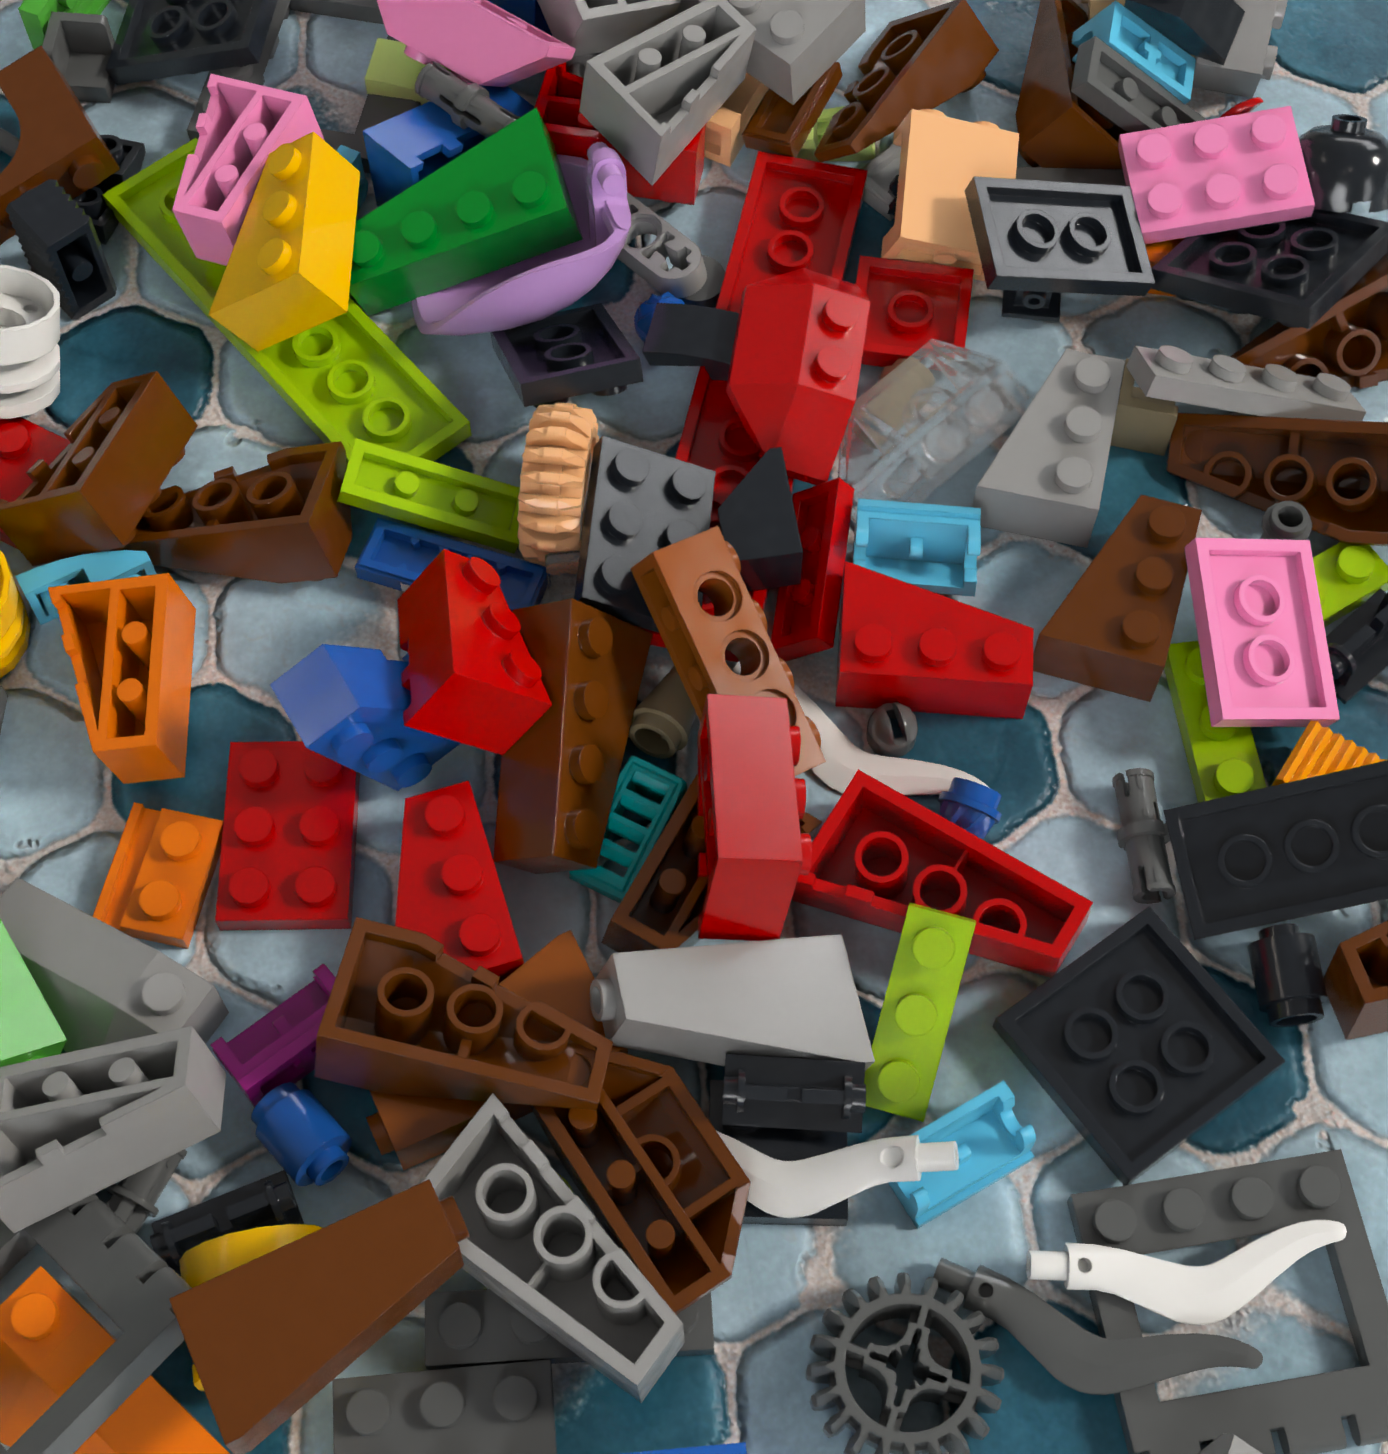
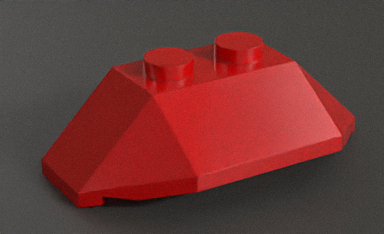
(798, 367)

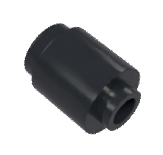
(1287, 976)

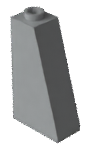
(735, 1000)

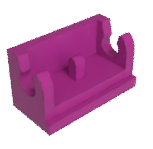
(279, 1044)

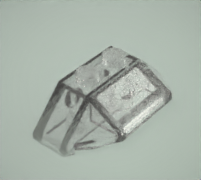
(928, 422)

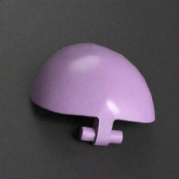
(550, 280)

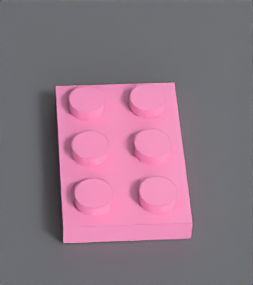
(1216, 174)
(1261, 633)

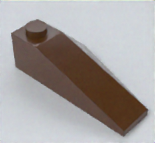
(909, 67)
(1051, 120)
(257, 524)

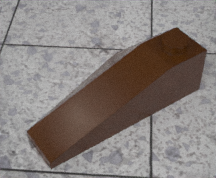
(1343, 342)
(1321, 463)
(435, 1028)

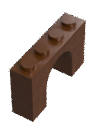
(54, 135)

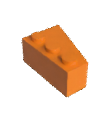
(132, 670)

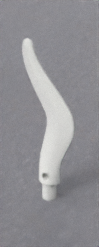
(844, 760)
(821, 1181)
(1180, 1291)

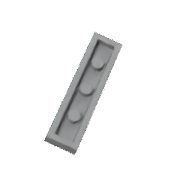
(1241, 388)

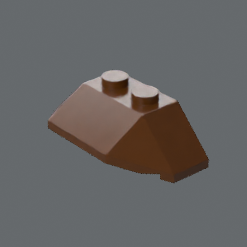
(655, 1177)

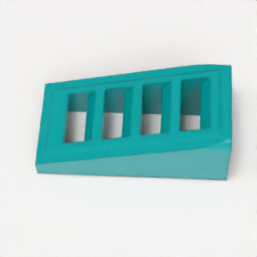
(654, 783)

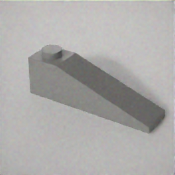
(100, 979)

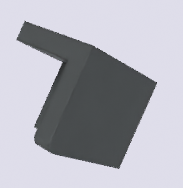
(81, 50)

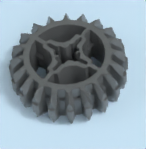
(871, 1362)

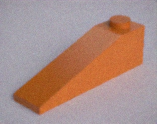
(49, 1345)

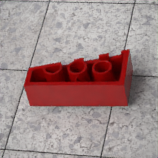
(893, 852)

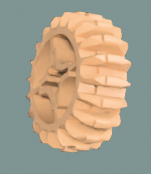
(555, 480)

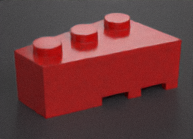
(928, 651)
(467, 657)
(452, 882)

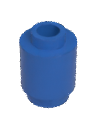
(301, 1135)

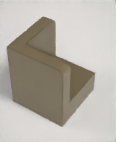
(1142, 421)

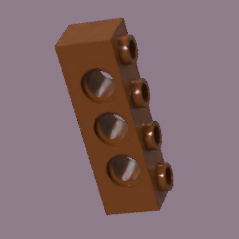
(699, 640)

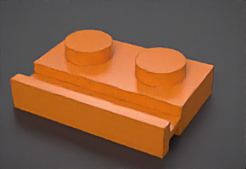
(160, 875)

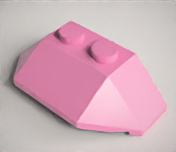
(472, 39)

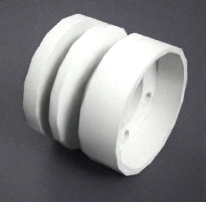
(28, 342)

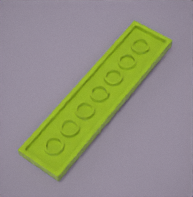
(335, 376)

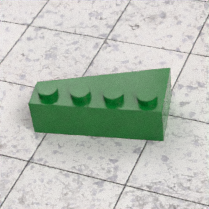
(466, 219)

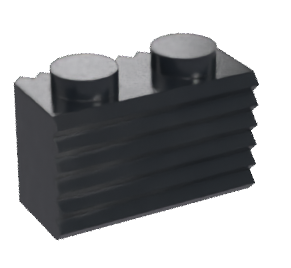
(62, 247)

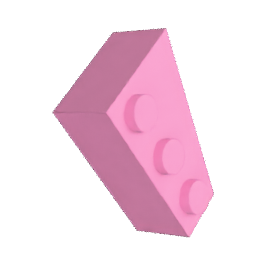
(232, 148)

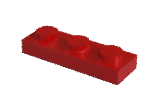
(809, 611)

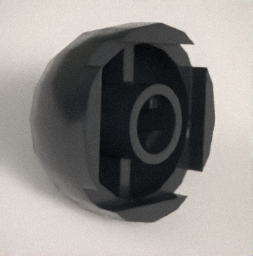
(1346, 164)

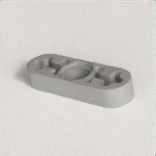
(650, 261)

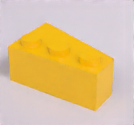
(292, 247)

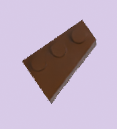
(104, 476)
(667, 893)

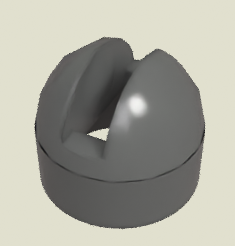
(880, 732)

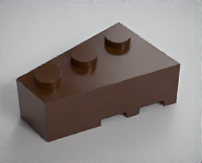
(1125, 605)

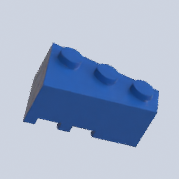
(423, 141)
(352, 710)

